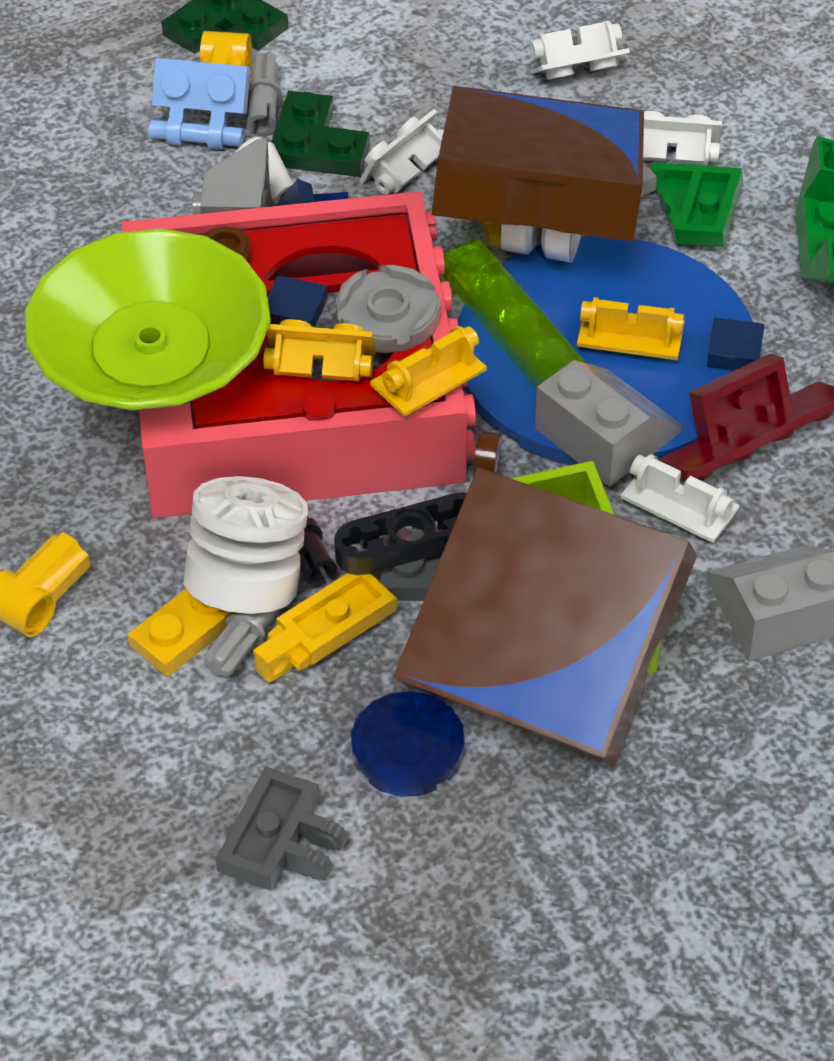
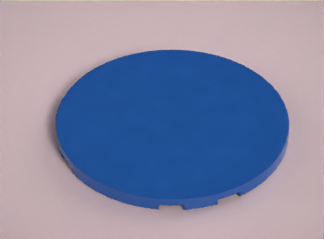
(614, 272)

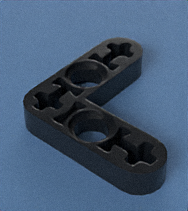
(388, 523)

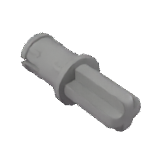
(263, 94)
(237, 640)

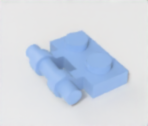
(199, 87)

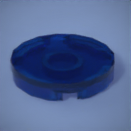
(407, 743)

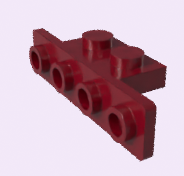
(746, 413)

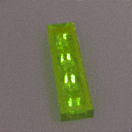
(507, 312)

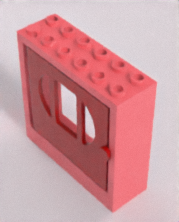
(305, 430)

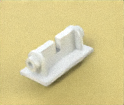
(559, 54)
(694, 137)
(391, 163)
(684, 503)

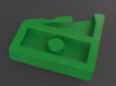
(698, 201)

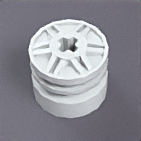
(245, 544)

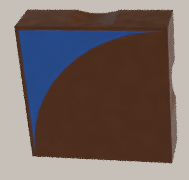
(540, 163)
(546, 615)

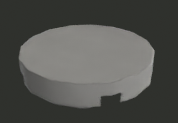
(392, 304)

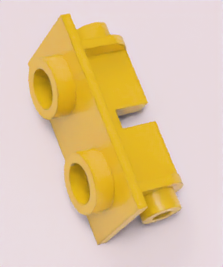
(648, 333)
(340, 348)
(431, 372)

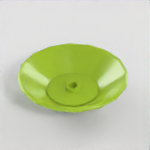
(147, 319)

